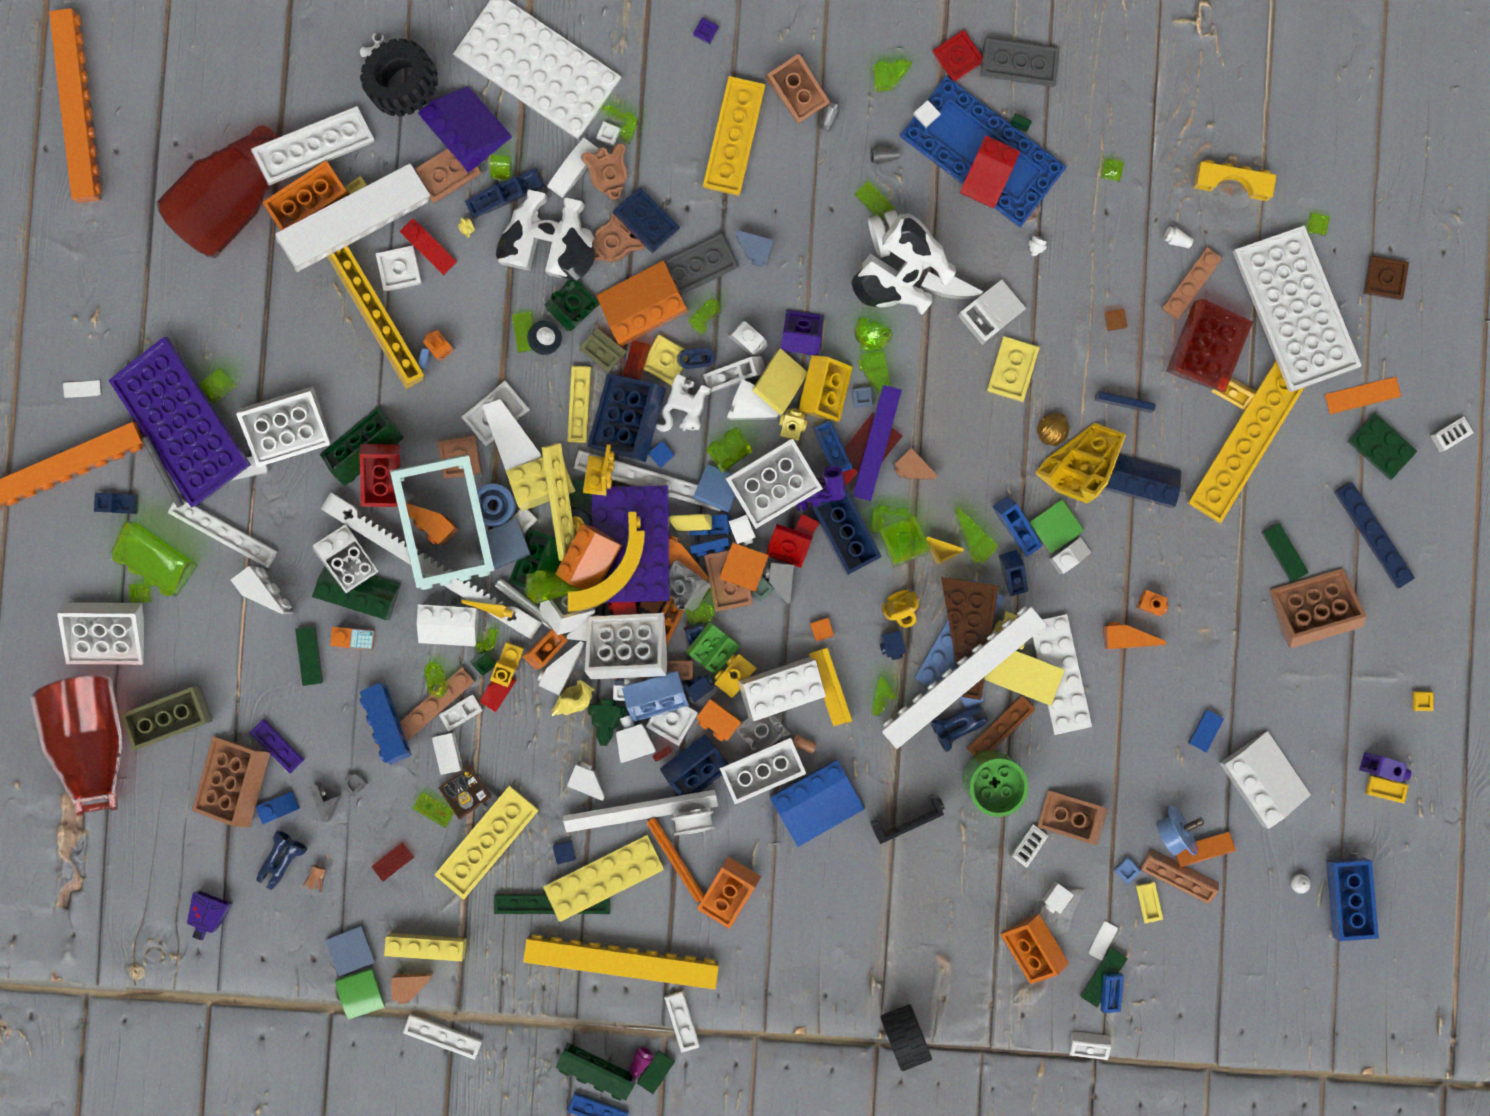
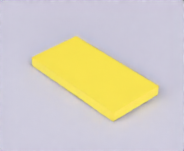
(1027, 677)

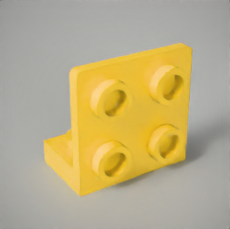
(599, 472)

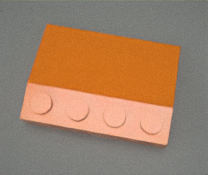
(642, 303)

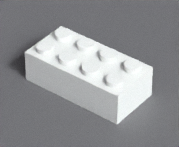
(781, 688)

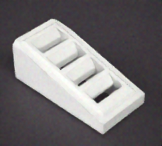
(1439, 441)
(1030, 856)

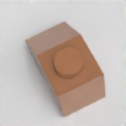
(913, 467)
(407, 986)

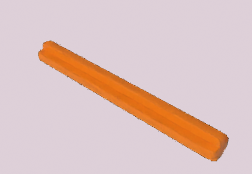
(675, 859)

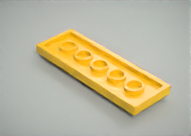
(734, 136)

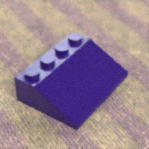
(465, 127)

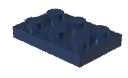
(646, 220)

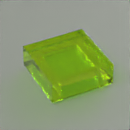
(1317, 224)

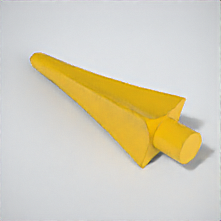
(497, 610)

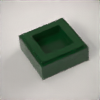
(1020, 122)
(483, 662)

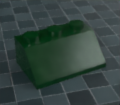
(543, 557)

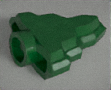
(605, 718)

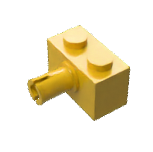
(737, 670)

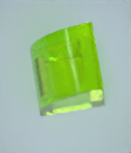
(500, 167)

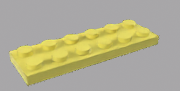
(486, 842)
(603, 878)

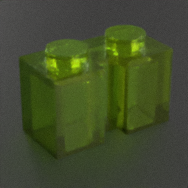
(729, 450)

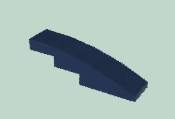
(504, 194)

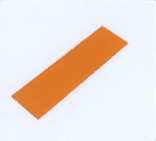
(1363, 395)

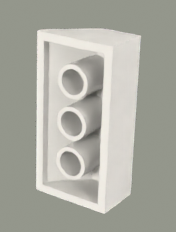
(762, 771)

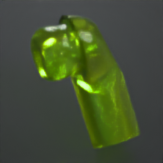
(488, 643)

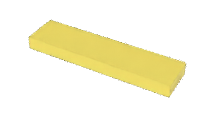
(579, 404)

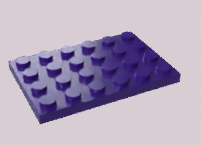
(610, 516)

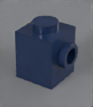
(893, 645)

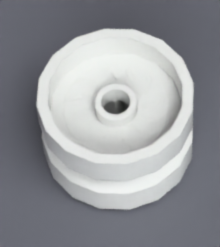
(878, 230)

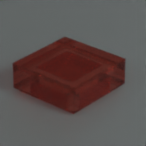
(662, 753)

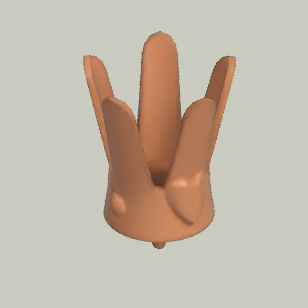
(316, 873)

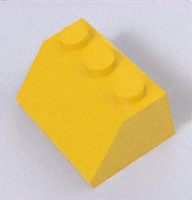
(825, 388)

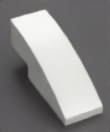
(571, 169)
(954, 289)

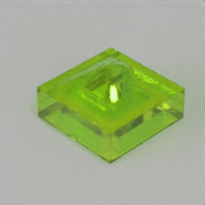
(1112, 170)

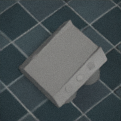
(686, 587)
(762, 732)

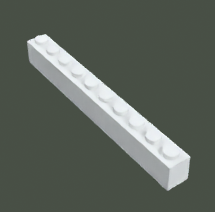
(963, 677)

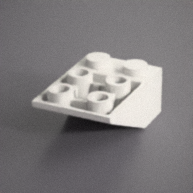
(991, 312)
(345, 558)
(254, 585)

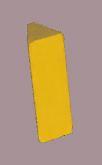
(1237, 393)

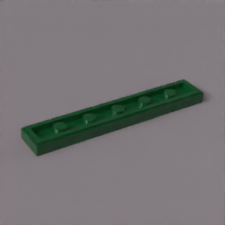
(537, 905)

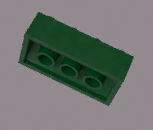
(344, 454)
(371, 597)
(596, 1071)

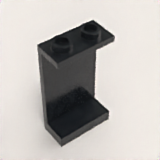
(908, 826)

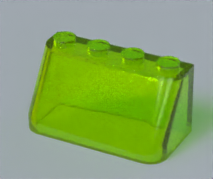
(152, 559)

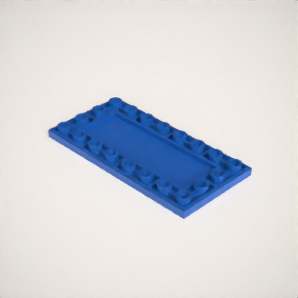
(957, 135)

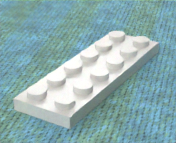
(312, 145)
(1056, 646)

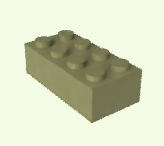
(166, 718)

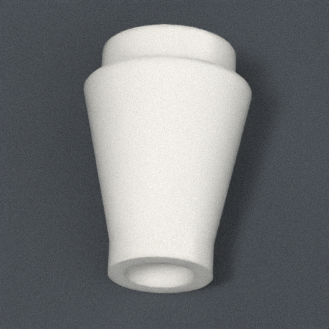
(1176, 237)

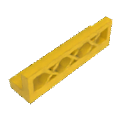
(834, 697)

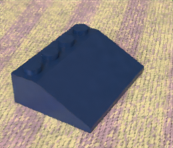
(627, 417)

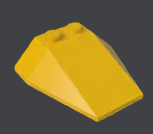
(1084, 463)

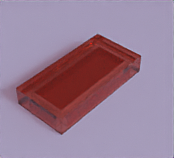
(636, 360)
(392, 862)

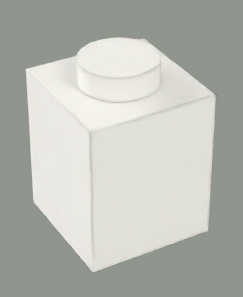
(1057, 898)

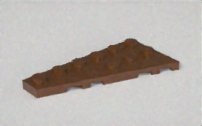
(970, 619)

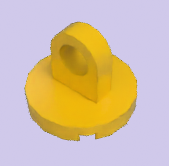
(901, 605)

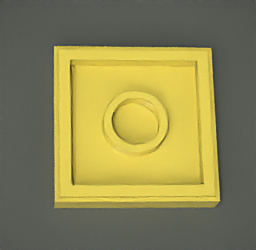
(663, 360)

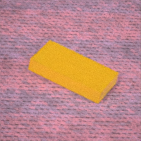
(1386, 789)

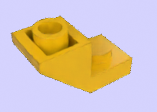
(507, 664)

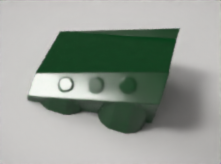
(571, 304)

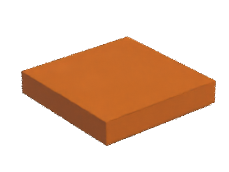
(744, 567)

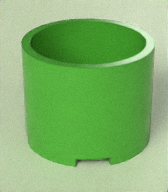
(1008, 789)

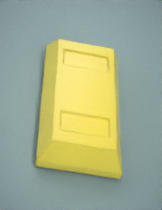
(1149, 902)

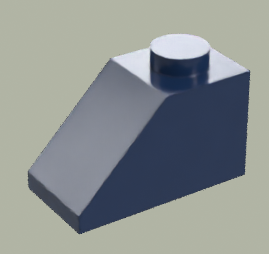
(1013, 573)

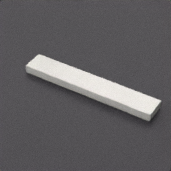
(224, 533)

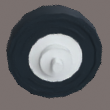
(544, 337)

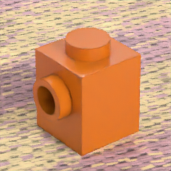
(1152, 603)

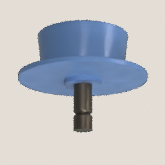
(1177, 832)

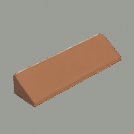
(1180, 877)

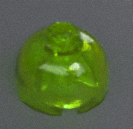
(871, 334)

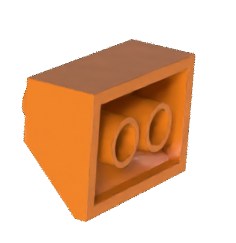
(588, 558)
(1035, 949)

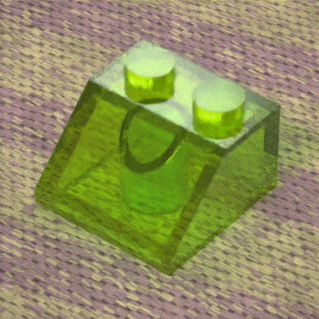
(904, 541)

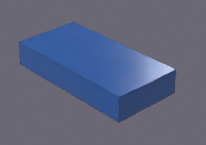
(1206, 731)

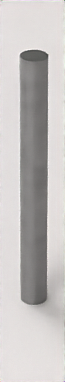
(163, 472)

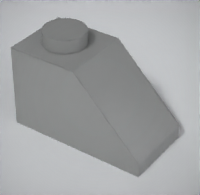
(781, 579)

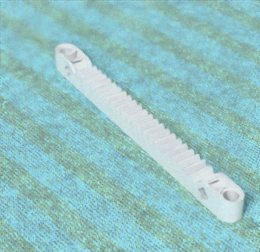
(338, 509)

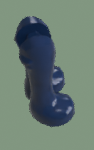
(969, 726)
(293, 850)

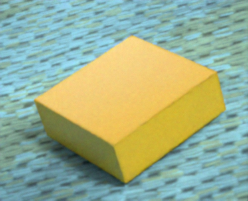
(1422, 701)

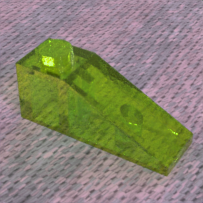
(875, 369)
(217, 385)
(976, 540)
(546, 586)

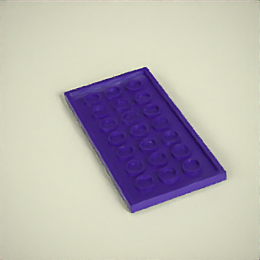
(179, 422)

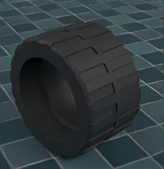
(906, 1037)

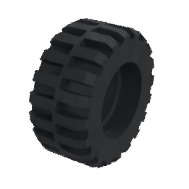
(388, 60)

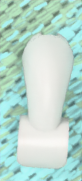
(364, 51)

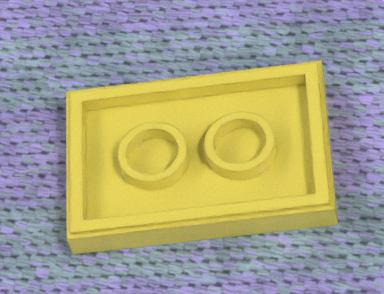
(1013, 369)
(780, 381)

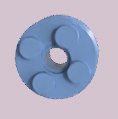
(505, 500)

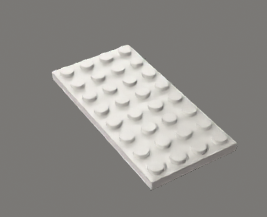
(537, 66)
(1297, 309)

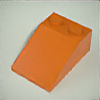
(729, 892)

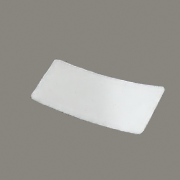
(81, 389)
(1103, 940)

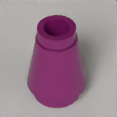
(640, 1061)

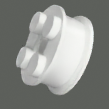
(693, 821)

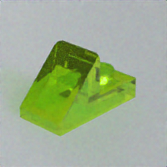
(882, 690)

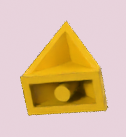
(941, 550)

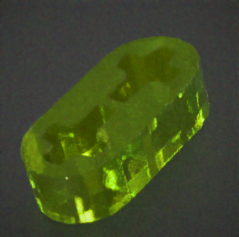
(439, 678)

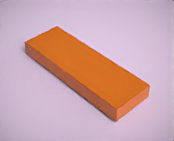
(1207, 849)

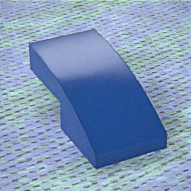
(719, 526)

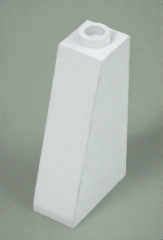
(509, 436)

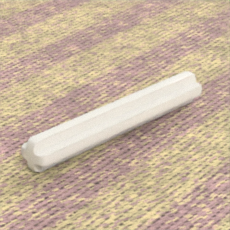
(522, 601)

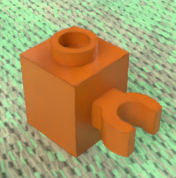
(438, 345)

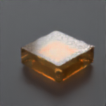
(1115, 320)

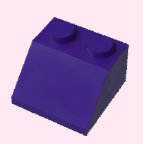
(802, 332)

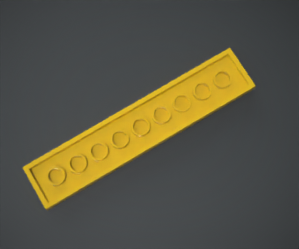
(1244, 446)

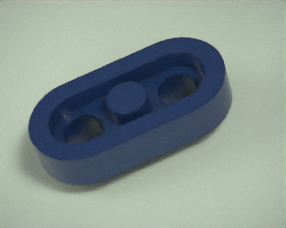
(694, 358)

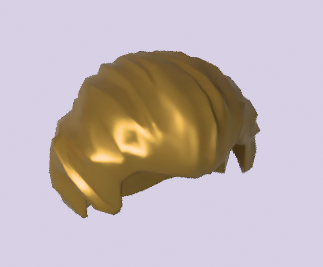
(1053, 429)

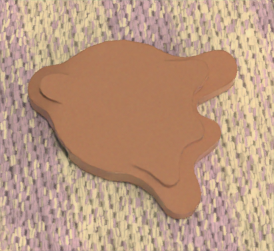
(607, 170)
(614, 242)

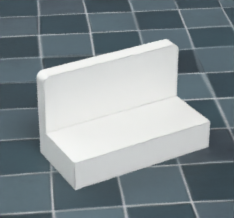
(447, 753)

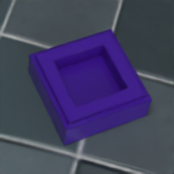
(706, 30)

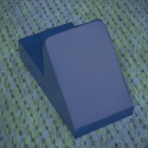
(277, 807)

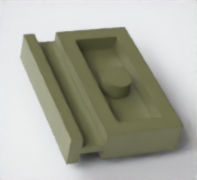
(602, 350)

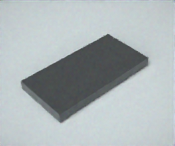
(1019, 62)
(701, 264)

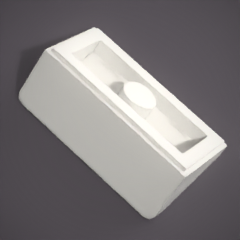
(1090, 1045)

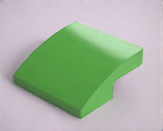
(1056, 526)
(712, 648)
(360, 993)

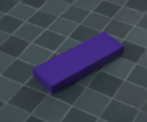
(277, 746)

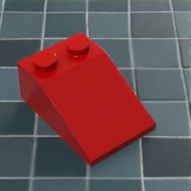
(989, 172)

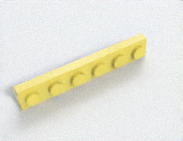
(558, 497)

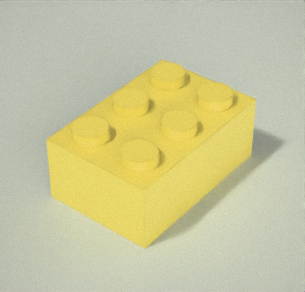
(530, 483)

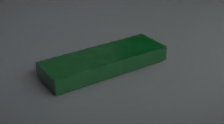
(1285, 552)
(309, 656)
(1111, 963)

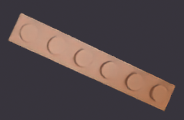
(433, 706)

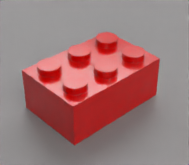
(375, 475)

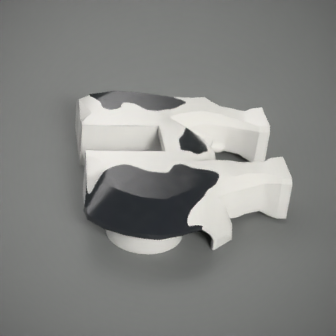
(571, 245)
(884, 286)

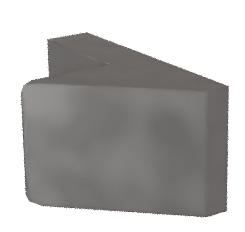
(325, 807)

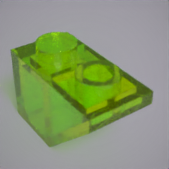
(888, 75)

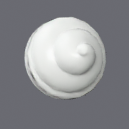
(1037, 245)
(1300, 883)

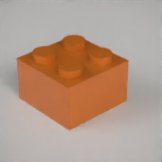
(718, 719)

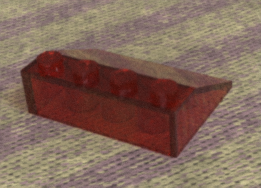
(1209, 345)

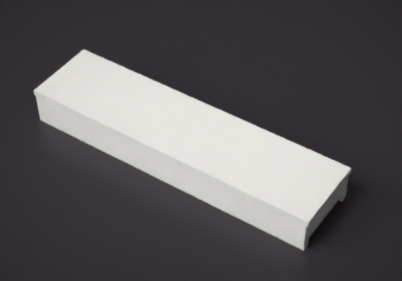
(353, 217)

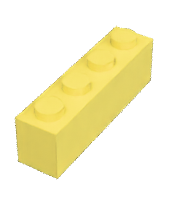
(425, 947)

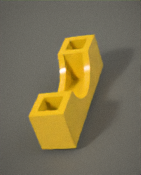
(1258, 184)

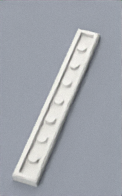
(641, 477)
(640, 811)

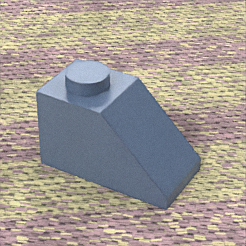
(755, 247)

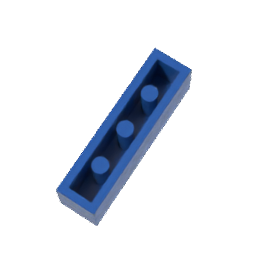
(385, 723)

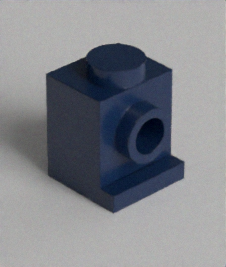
(699, 687)

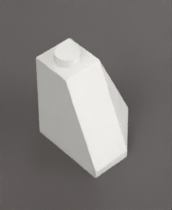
(749, 405)

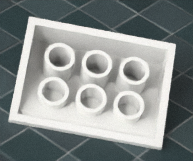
(284, 426)
(773, 483)
(102, 633)
(626, 646)
(1265, 780)

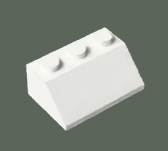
(447, 625)

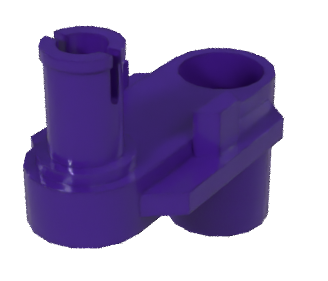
(832, 488)

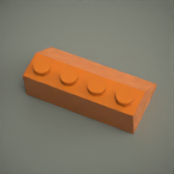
(306, 196)

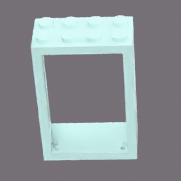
(421, 580)

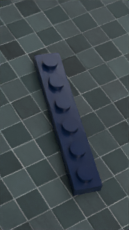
(1374, 535)

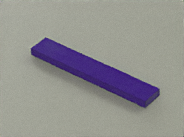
(877, 442)

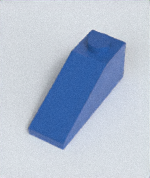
(1017, 525)

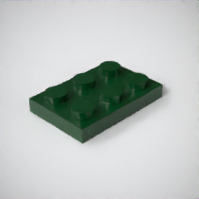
(1382, 446)

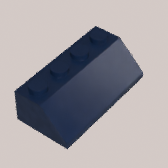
(1145, 481)
(846, 533)

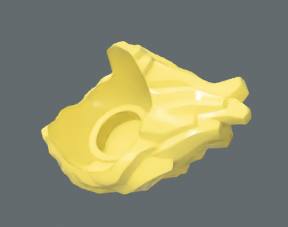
(573, 699)

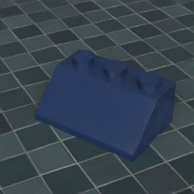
(694, 767)

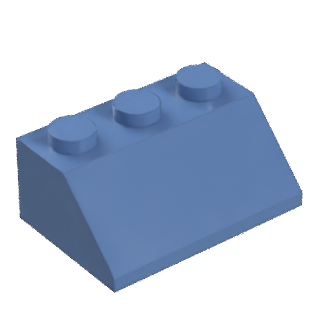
(654, 696)

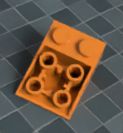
(438, 526)

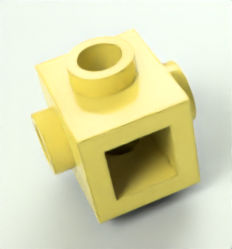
(793, 423)

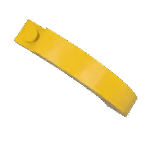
(621, 576)

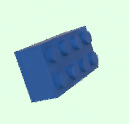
(1352, 899)

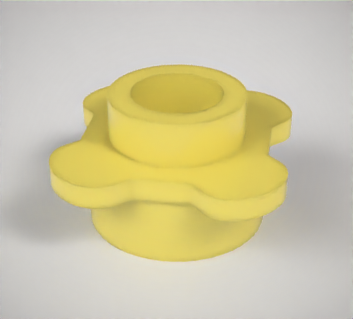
(466, 226)

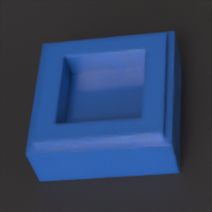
(661, 454)

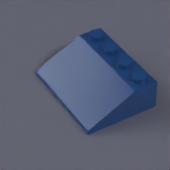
(816, 802)

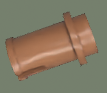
(804, 744)

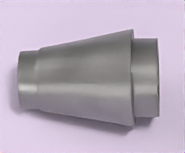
(828, 116)
(883, 154)

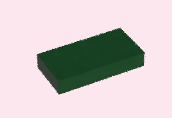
(656, 1072)

